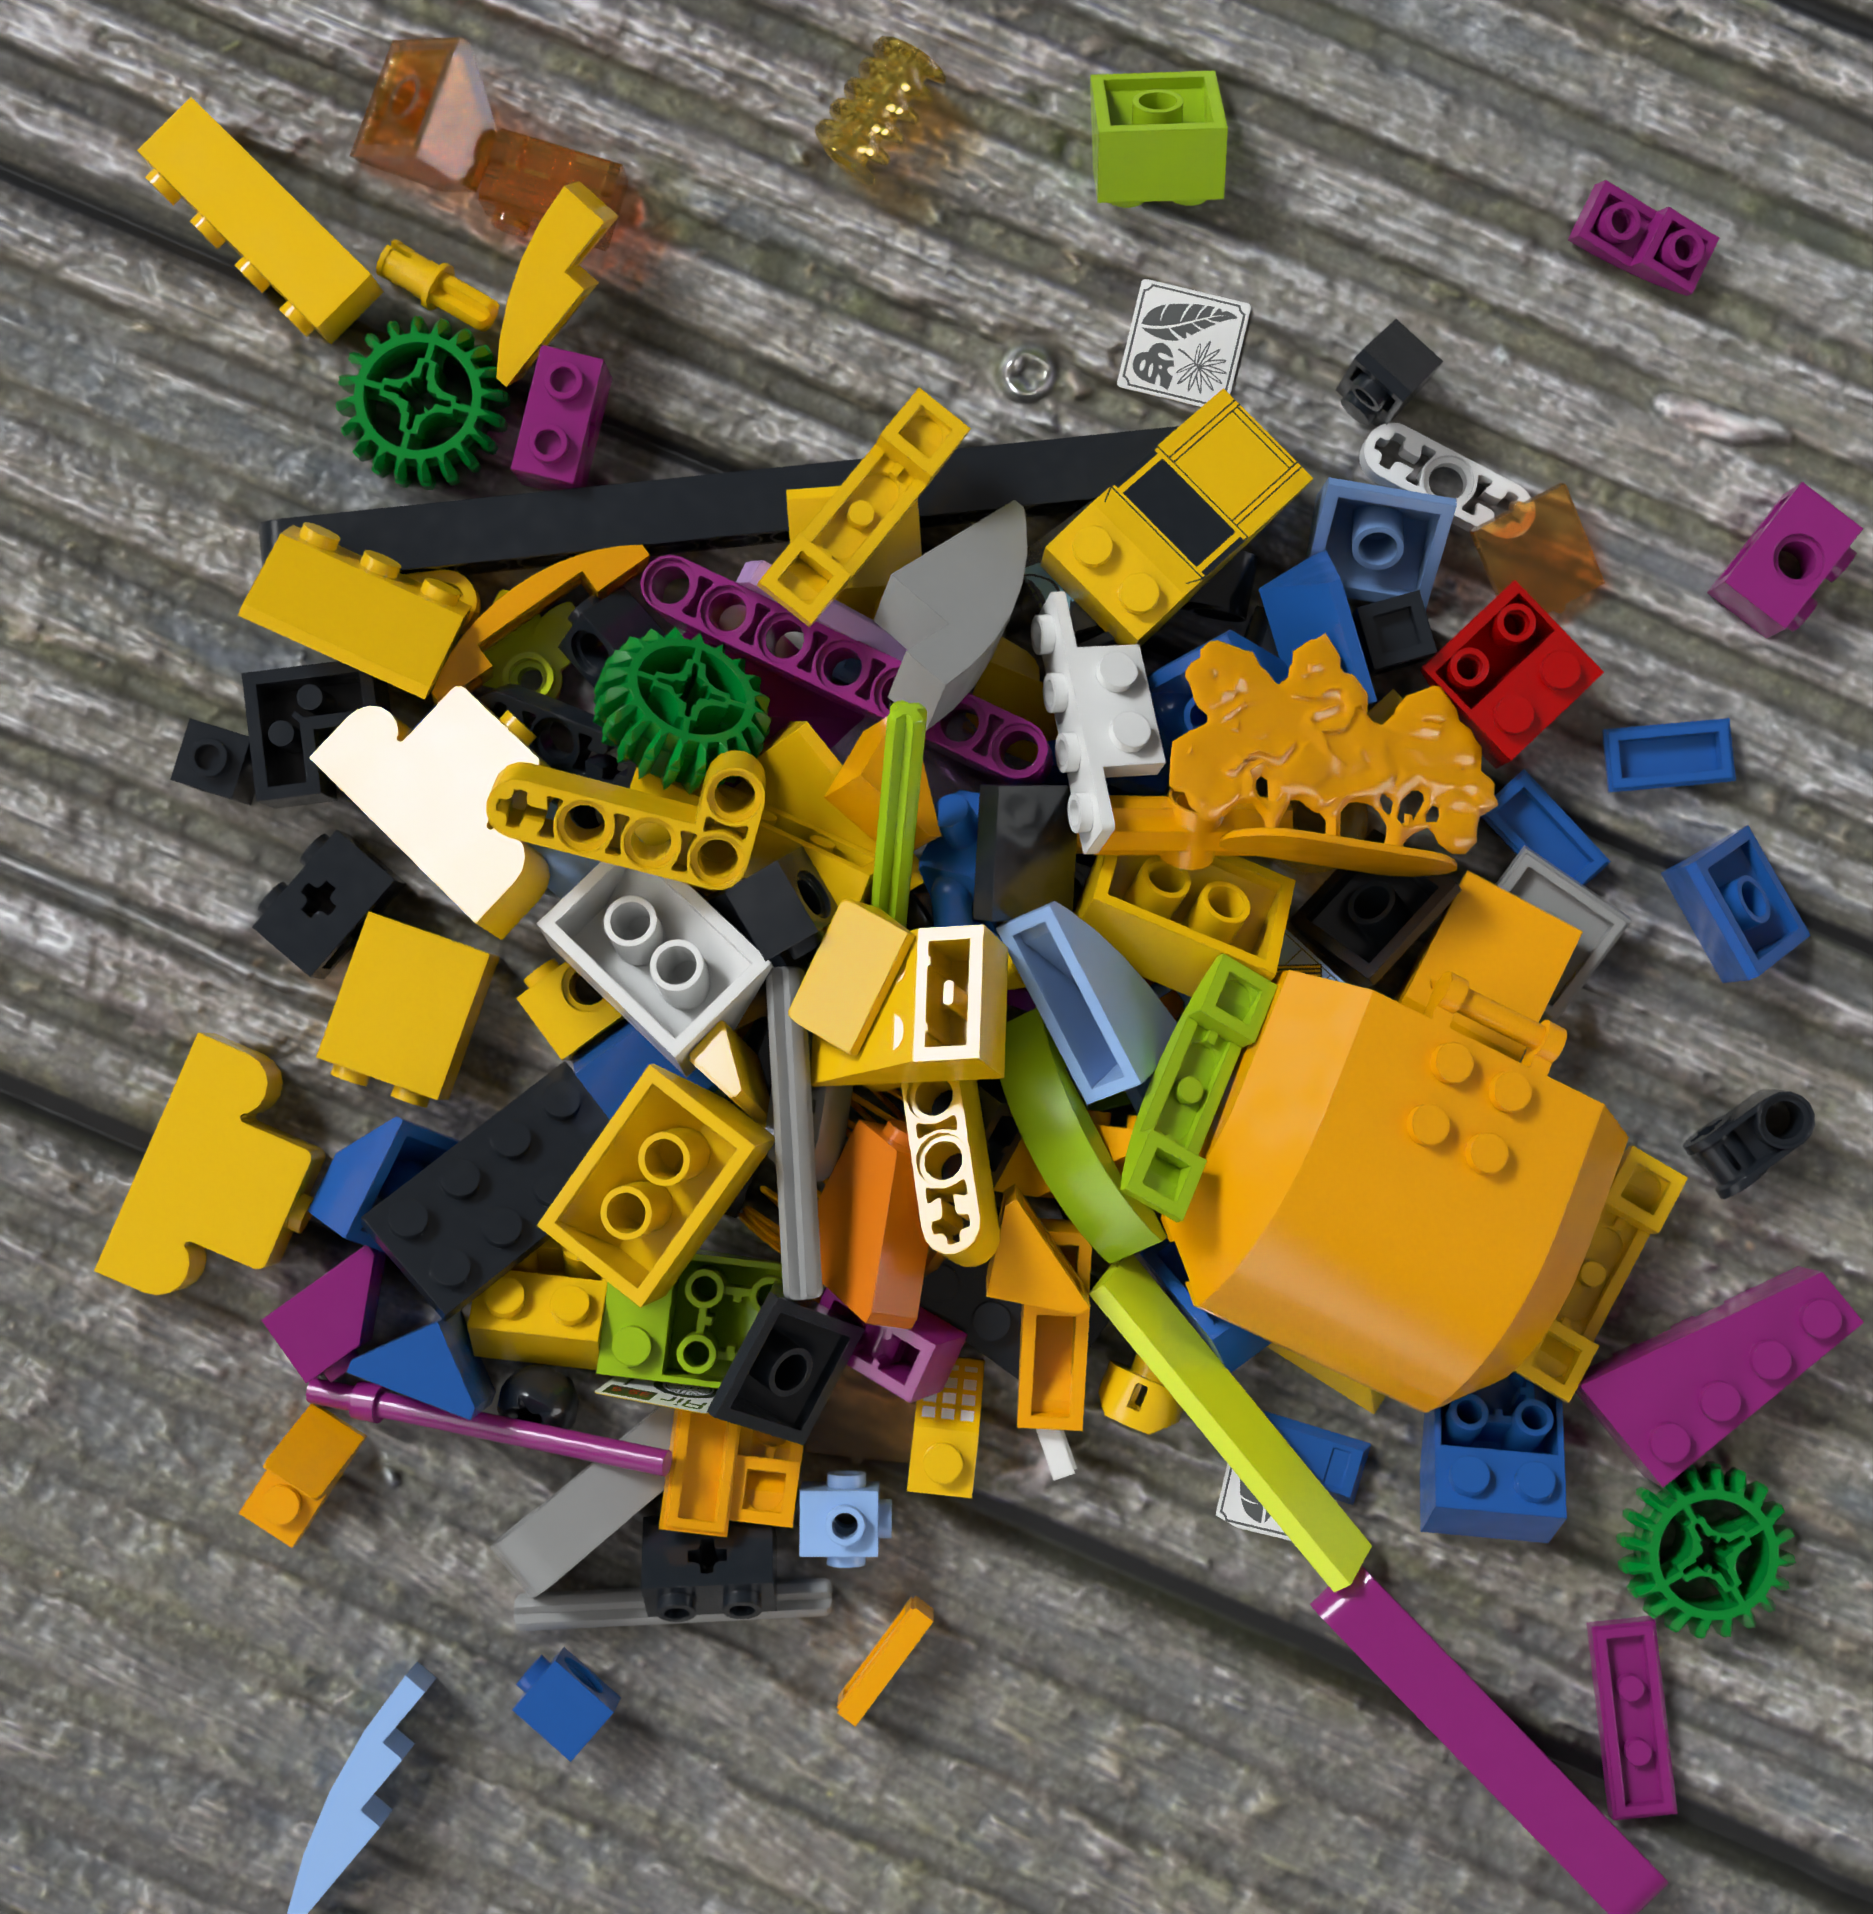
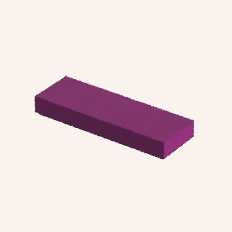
(1631, 1718)

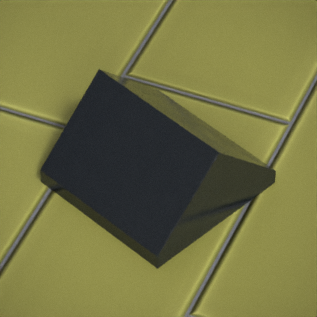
(1370, 918)
(786, 1367)

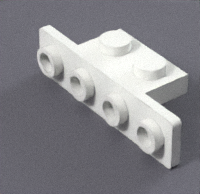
(1100, 718)

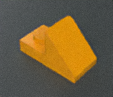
(302, 1474)

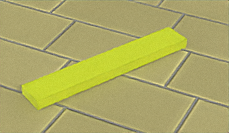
(1231, 1421)

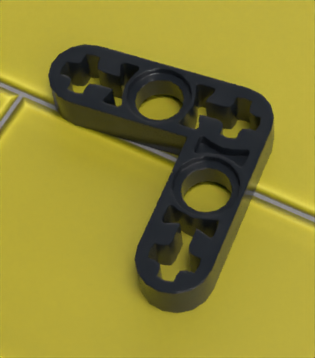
(587, 736)

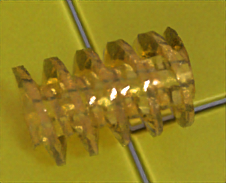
(875, 105)

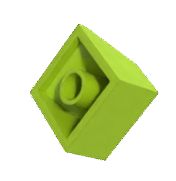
(1158, 138)

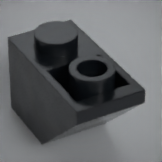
(1386, 375)

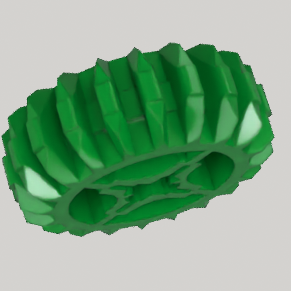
(431, 353)
(678, 707)
(1751, 1528)

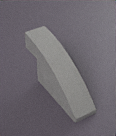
(954, 610)

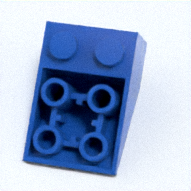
(1495, 1464)

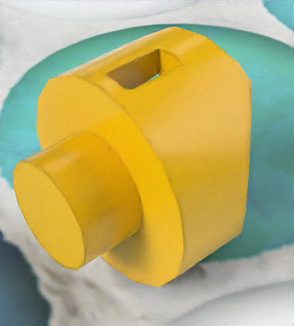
(1120, 1393)

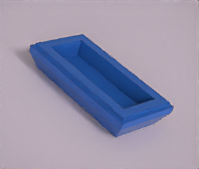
(1668, 755)
(1534, 819)
(1330, 1456)

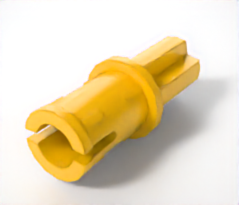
(436, 285)

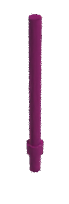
(374, 1403)

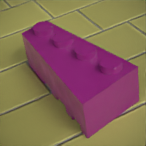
(1714, 1370)

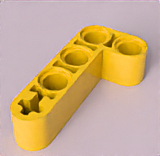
(626, 810)
(971, 1188)

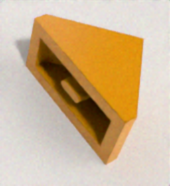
(858, 788)
(1030, 1264)

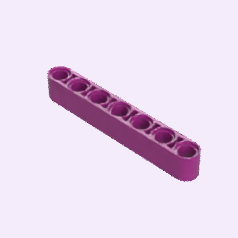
(821, 652)
(1490, 1745)

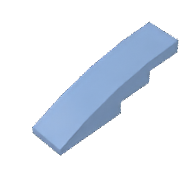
(352, 1808)

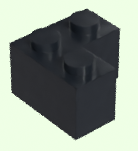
(291, 717)

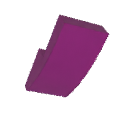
(1643, 241)

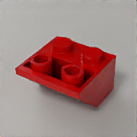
(1510, 673)

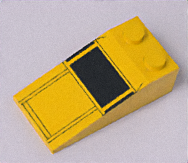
(1174, 520)

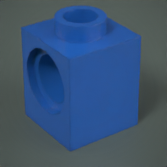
(564, 1702)

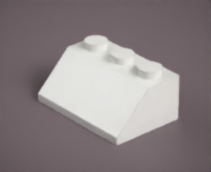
(656, 956)

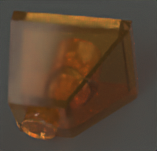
(429, 116)

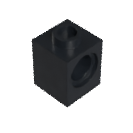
(602, 628)
(1394, 633)
(215, 762)
(784, 906)

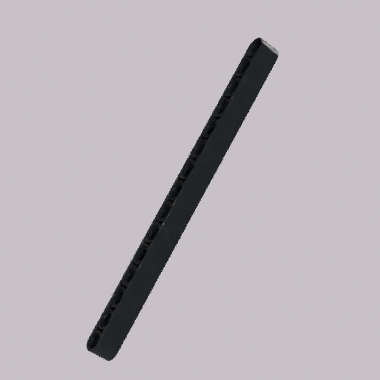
(714, 508)

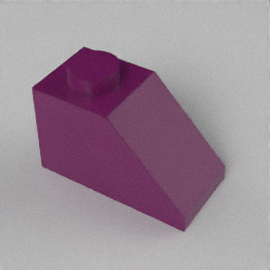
(331, 1317)

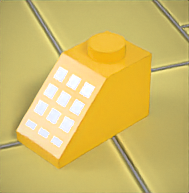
(948, 1434)

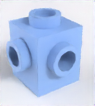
(828, 1537)

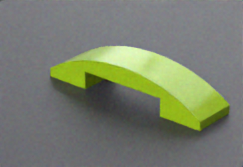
(1189, 1083)
(1069, 1145)

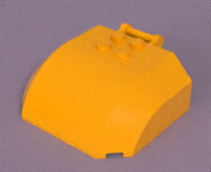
(1397, 1188)

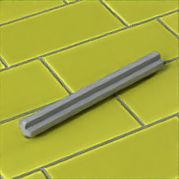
(793, 1139)
(627, 1607)

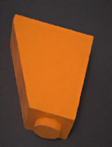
(873, 1227)

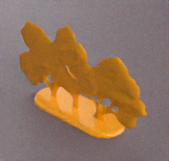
(1325, 750)

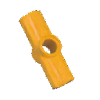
(1175, 831)

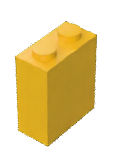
(406, 1010)

